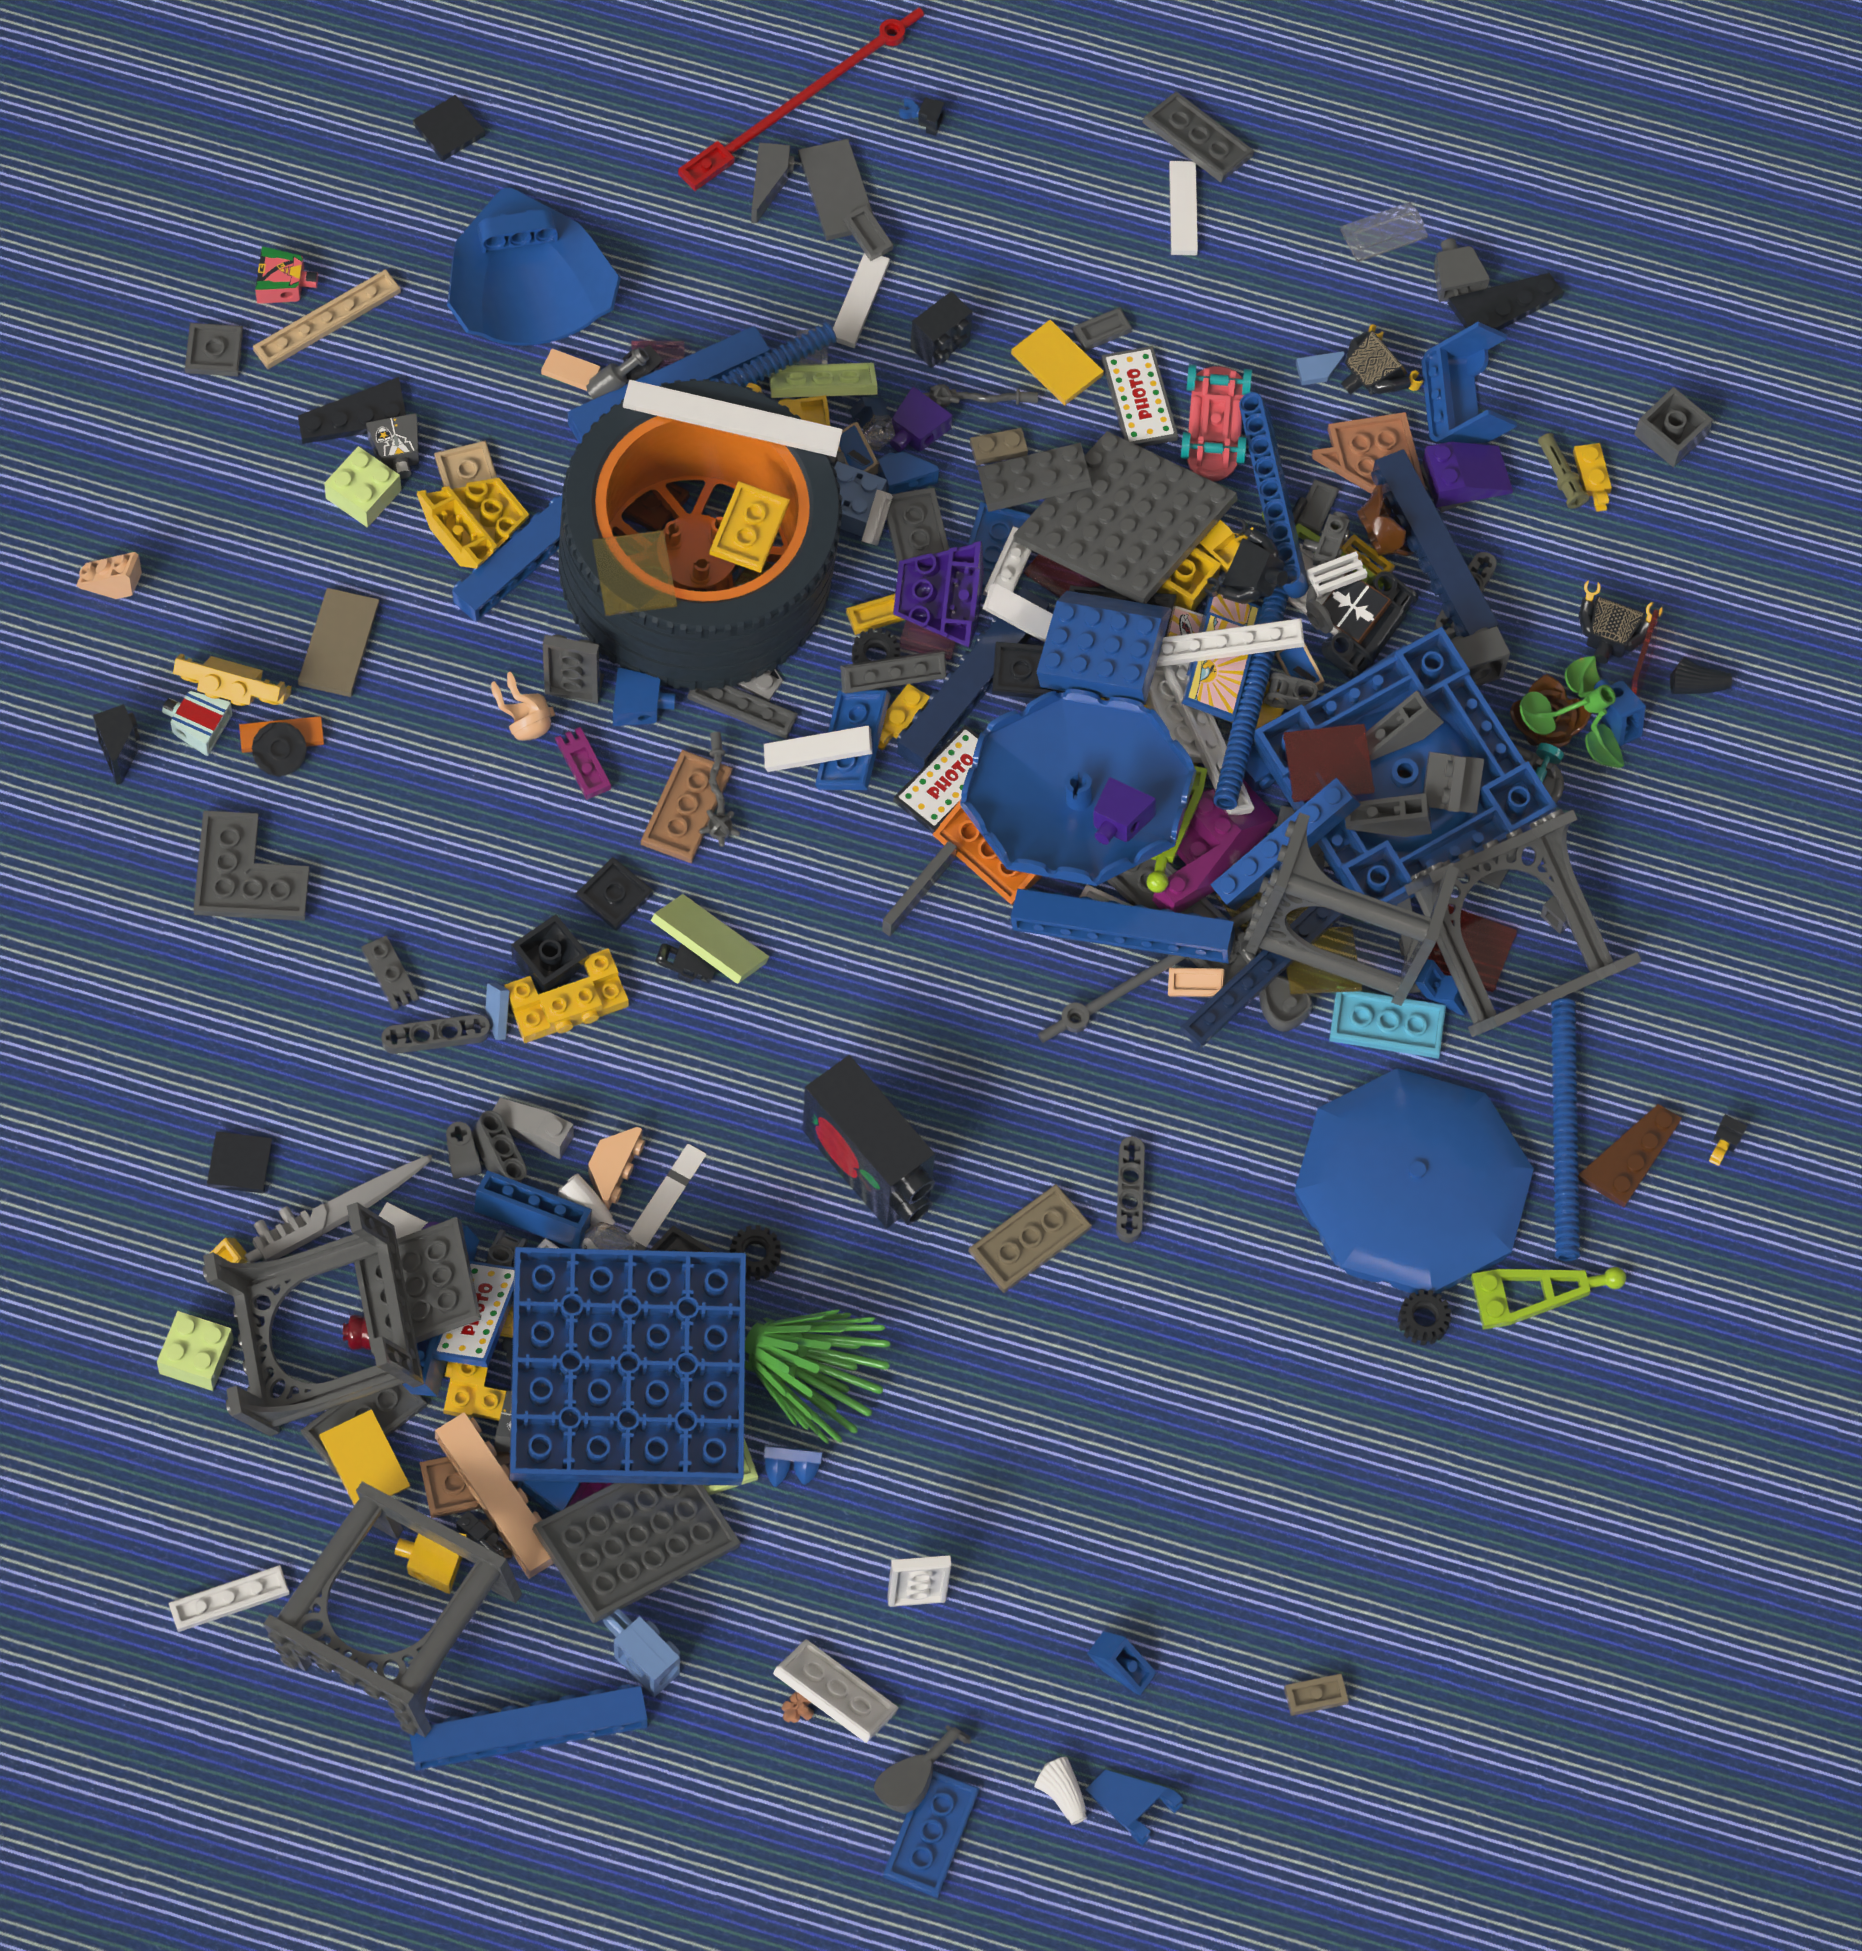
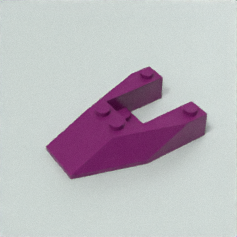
(1211, 847)

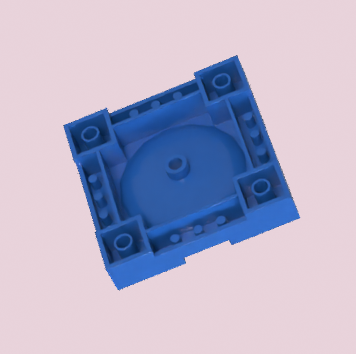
(1509, 788)

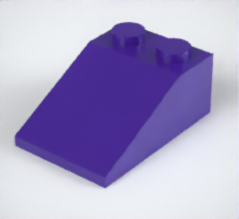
(1465, 472)

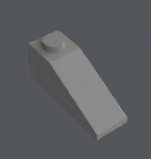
(536, 1126)

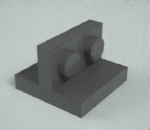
(1453, 782)

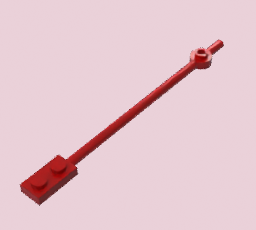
(719, 157)

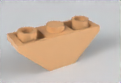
(111, 576)
(613, 1163)

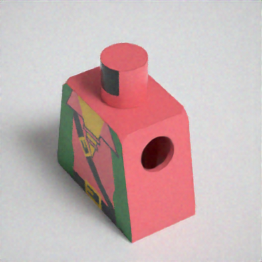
(282, 277)

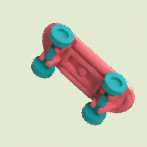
(1215, 421)

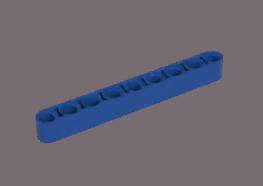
(1271, 481)

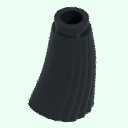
(1695, 679)

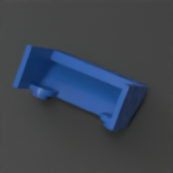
(1451, 389)

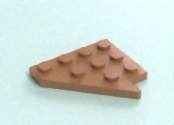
(1363, 441)

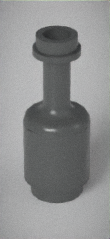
(614, 376)

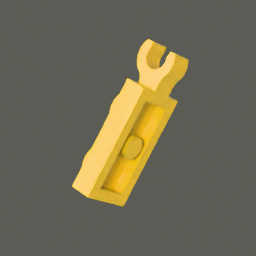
(1593, 474)
(901, 713)

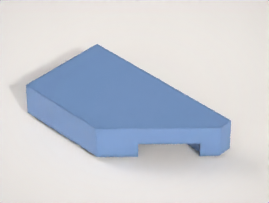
(1318, 367)
(497, 1009)

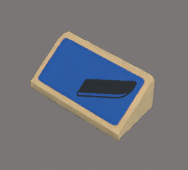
(857, 450)
(1300, 664)

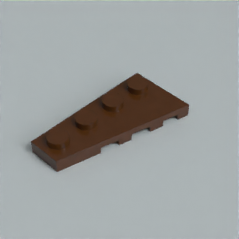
(1629, 1159)

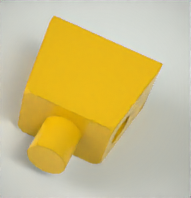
(430, 1562)

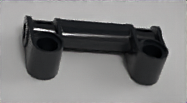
(1355, 657)

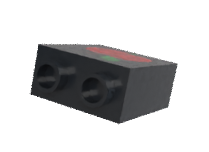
(869, 1143)

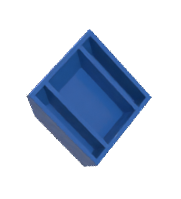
(1102, 646)

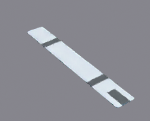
(666, 1195)

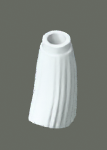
(581, 1193)
(1062, 1786)

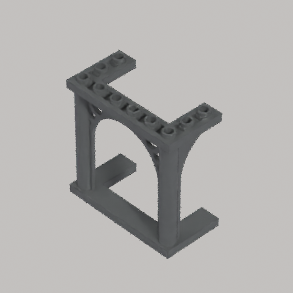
(1549, 843)
(1303, 879)
(395, 1361)
(411, 1687)

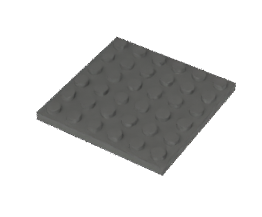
(1131, 522)

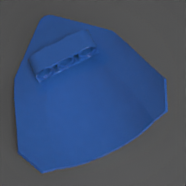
(528, 274)

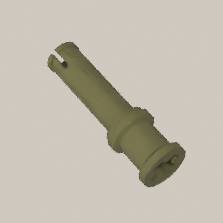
(1567, 480)

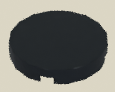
(279, 749)

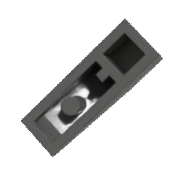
(771, 176)
(1403, 726)
(1392, 816)

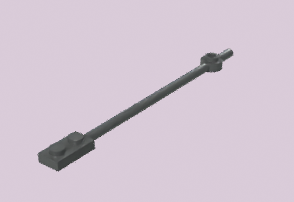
(1084, 1012)

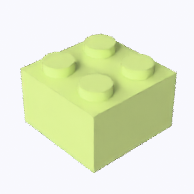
(362, 486)
(195, 1351)

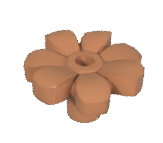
(797, 1708)

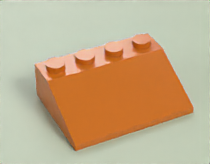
(980, 857)

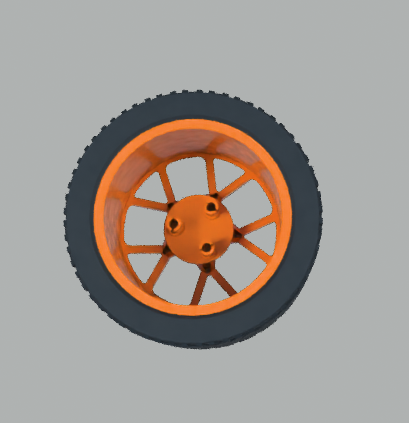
(716, 633)

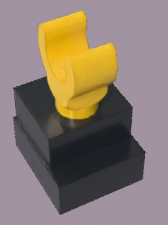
(1727, 1138)

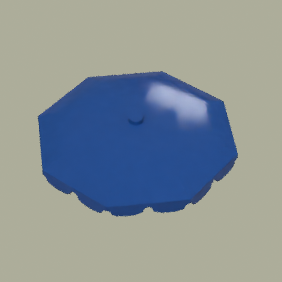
(1045, 771)
(1413, 1182)

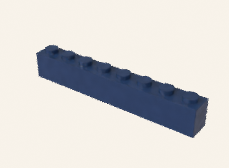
(1432, 544)
(960, 691)

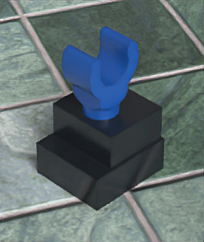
(929, 114)

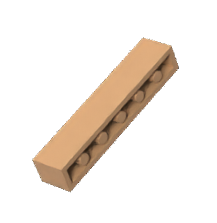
(494, 1492)

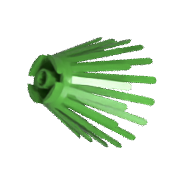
(782, 1352)

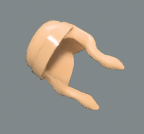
(530, 717)

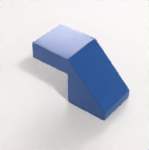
(1439, 987)

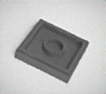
(214, 349)

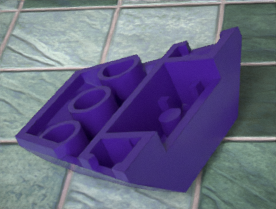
(942, 591)

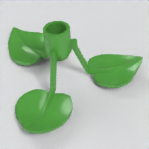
(1580, 678)

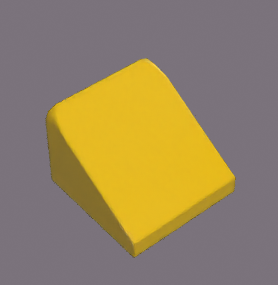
(230, 1250)

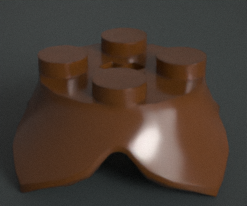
(1381, 529)
(1566, 724)

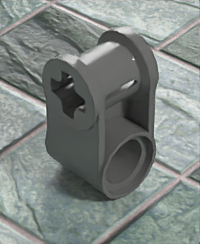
(1289, 691)
(462, 1154)
(503, 1249)

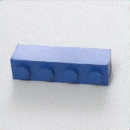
(532, 1210)

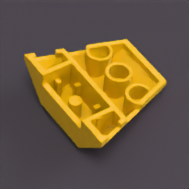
(473, 518)

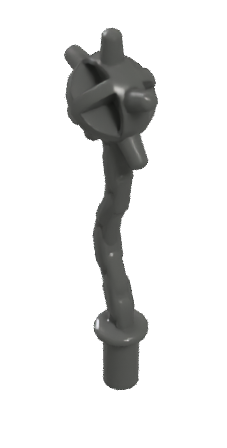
(944, 396)
(719, 825)

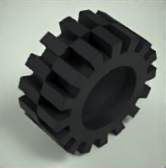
(871, 640)
(763, 1238)
(1422, 1333)

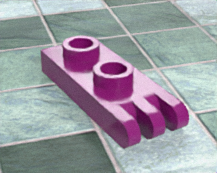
(583, 764)

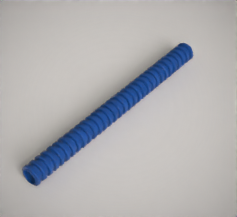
(782, 357)
(1248, 710)
(1565, 1129)

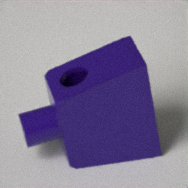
(919, 422)
(1121, 812)

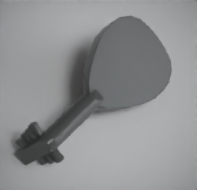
(1279, 1007)
(908, 1781)

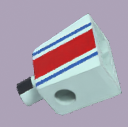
(198, 719)

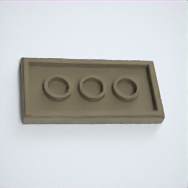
(338, 642)
(1029, 1238)

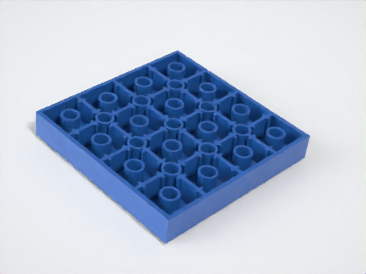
(628, 1366)

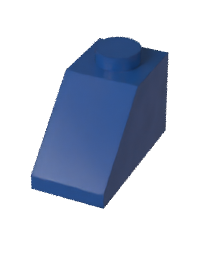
(906, 472)
(1121, 1661)

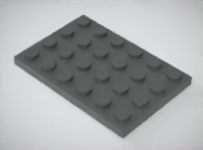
(633, 1541)

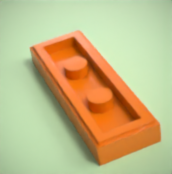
(309, 727)

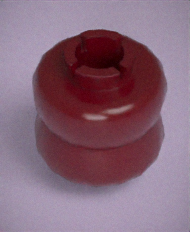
(356, 1333)

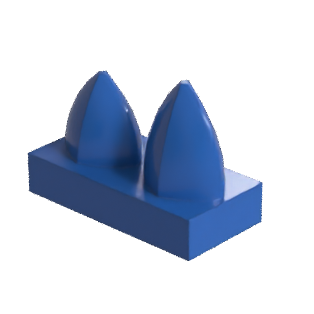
(779, 1460)

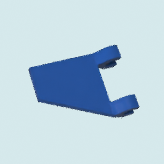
(1129, 1799)

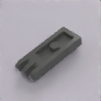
(389, 972)

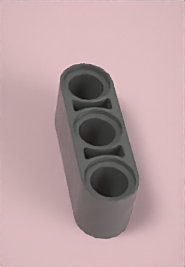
(496, 1140)

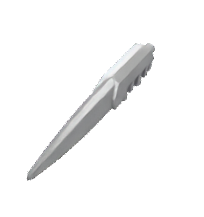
(327, 1216)

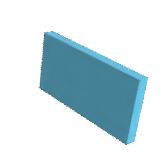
(1377, 1023)

